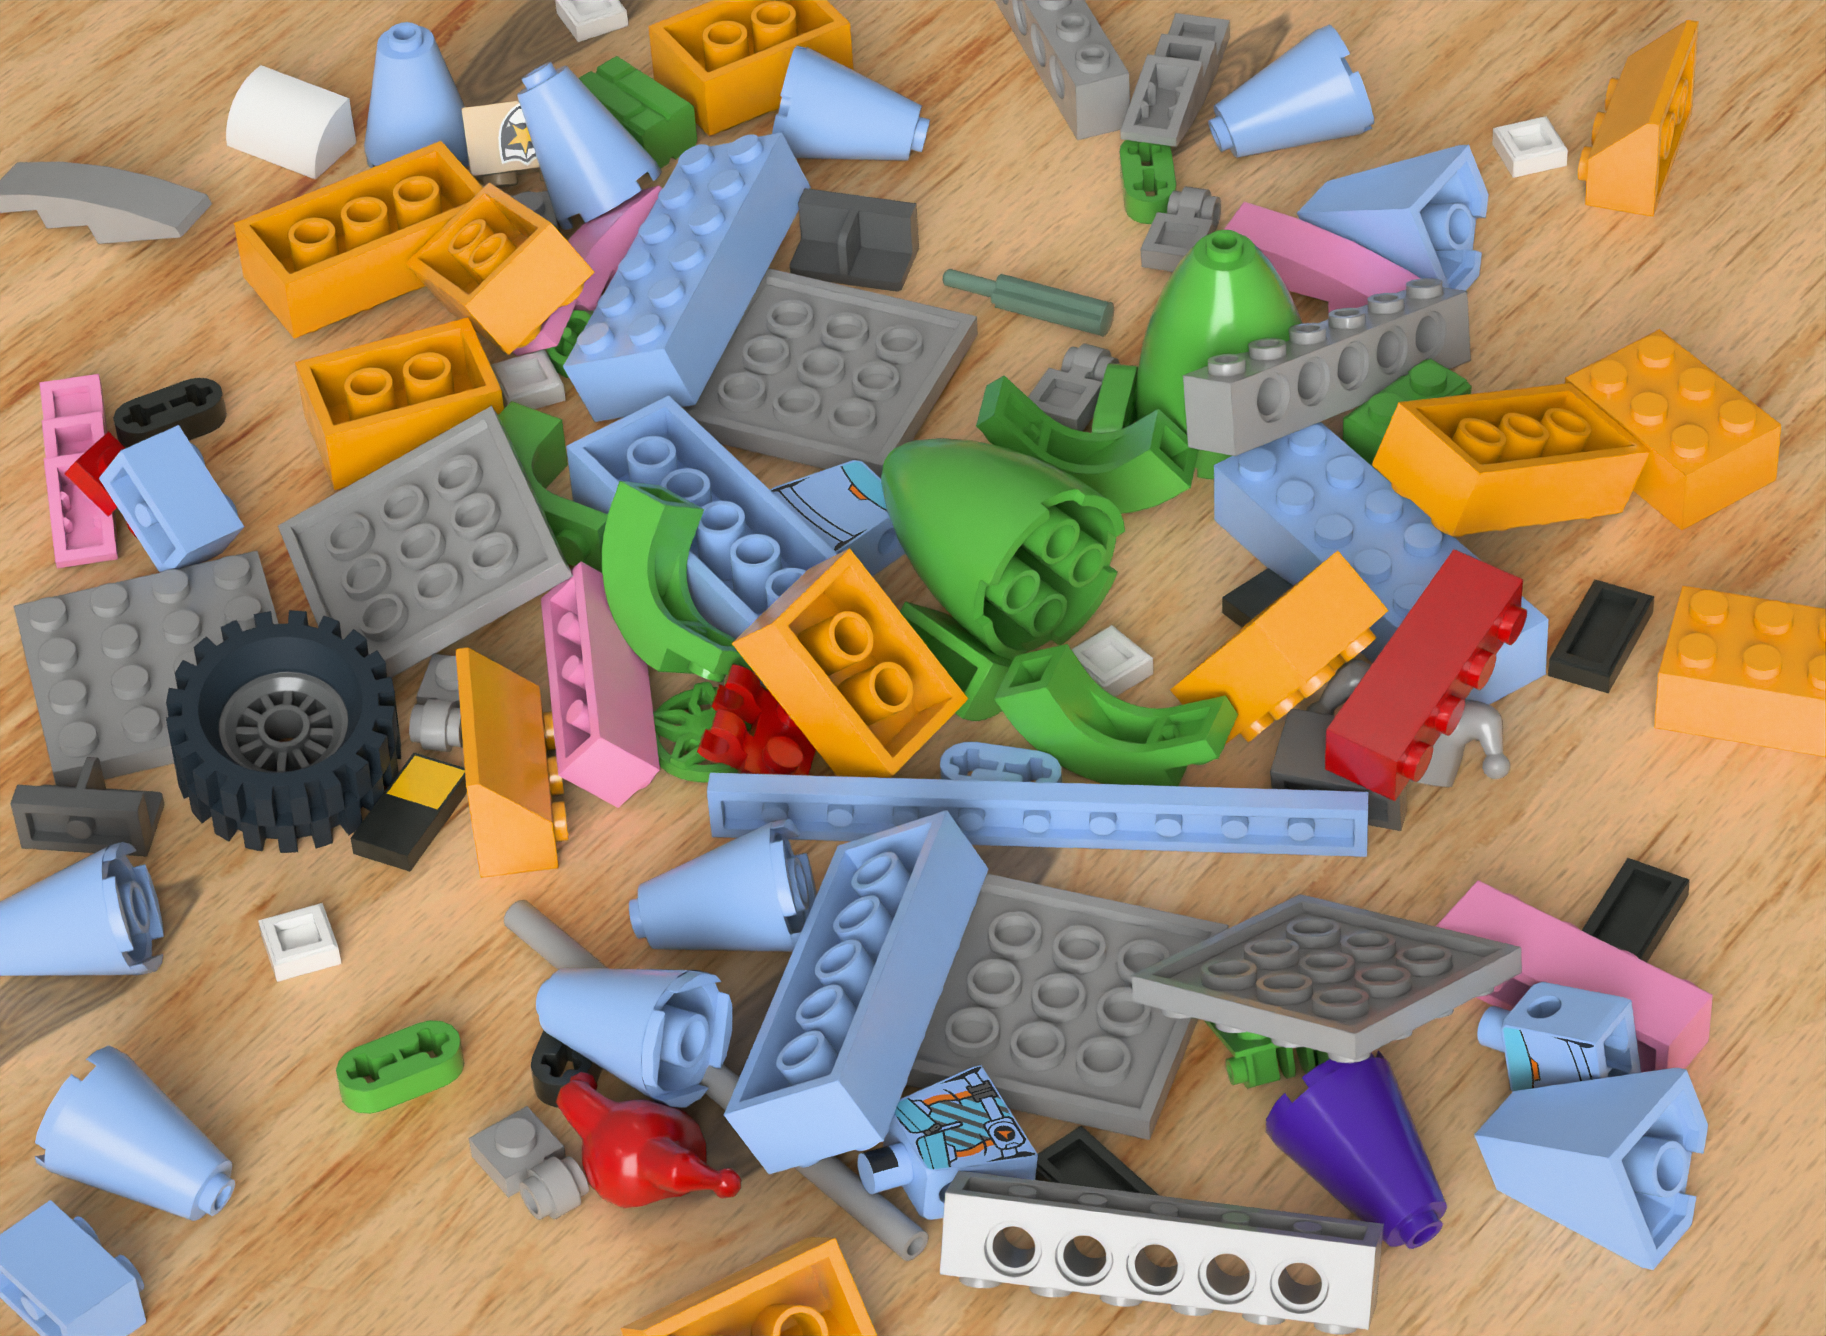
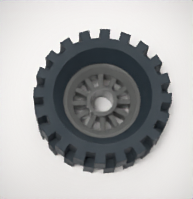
(277, 687)

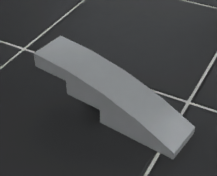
(1176, 80)
(107, 199)

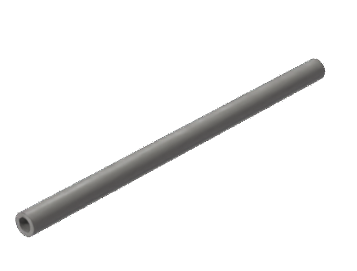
(828, 1174)

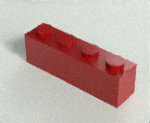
(1425, 675)

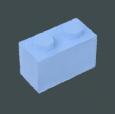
(171, 500)
(65, 1279)

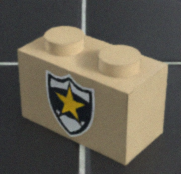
(498, 143)

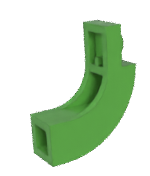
(542, 452)
(1127, 466)
(648, 588)
(1100, 736)

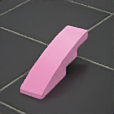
(602, 246)
(1318, 260)
(70, 426)

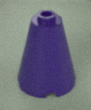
(1362, 1147)

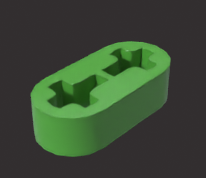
(1141, 179)
(1116, 399)
(400, 1066)

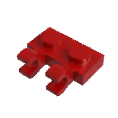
(774, 739)

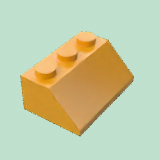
(1642, 125)
(509, 768)
(785, 1294)

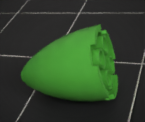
(1209, 307)
(1002, 539)

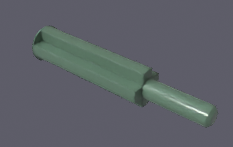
(1038, 301)

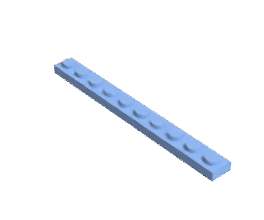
(1050, 813)

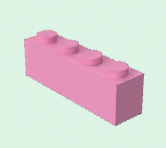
(597, 692)
(1667, 1011)

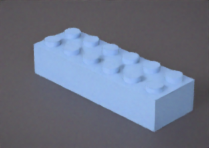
(687, 276)
(1316, 496)
(747, 538)
(857, 994)

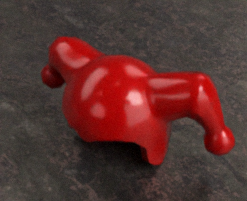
(639, 1147)

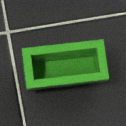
(963, 657)

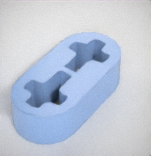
(998, 763)

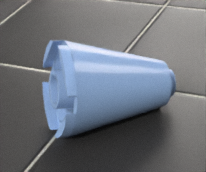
(412, 98)
(1295, 100)
(844, 115)
(580, 146)
(731, 898)
(84, 920)
(642, 1025)
(132, 1141)

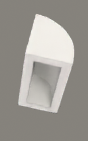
(290, 122)

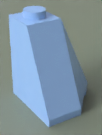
(1411, 213)
(1603, 1157)

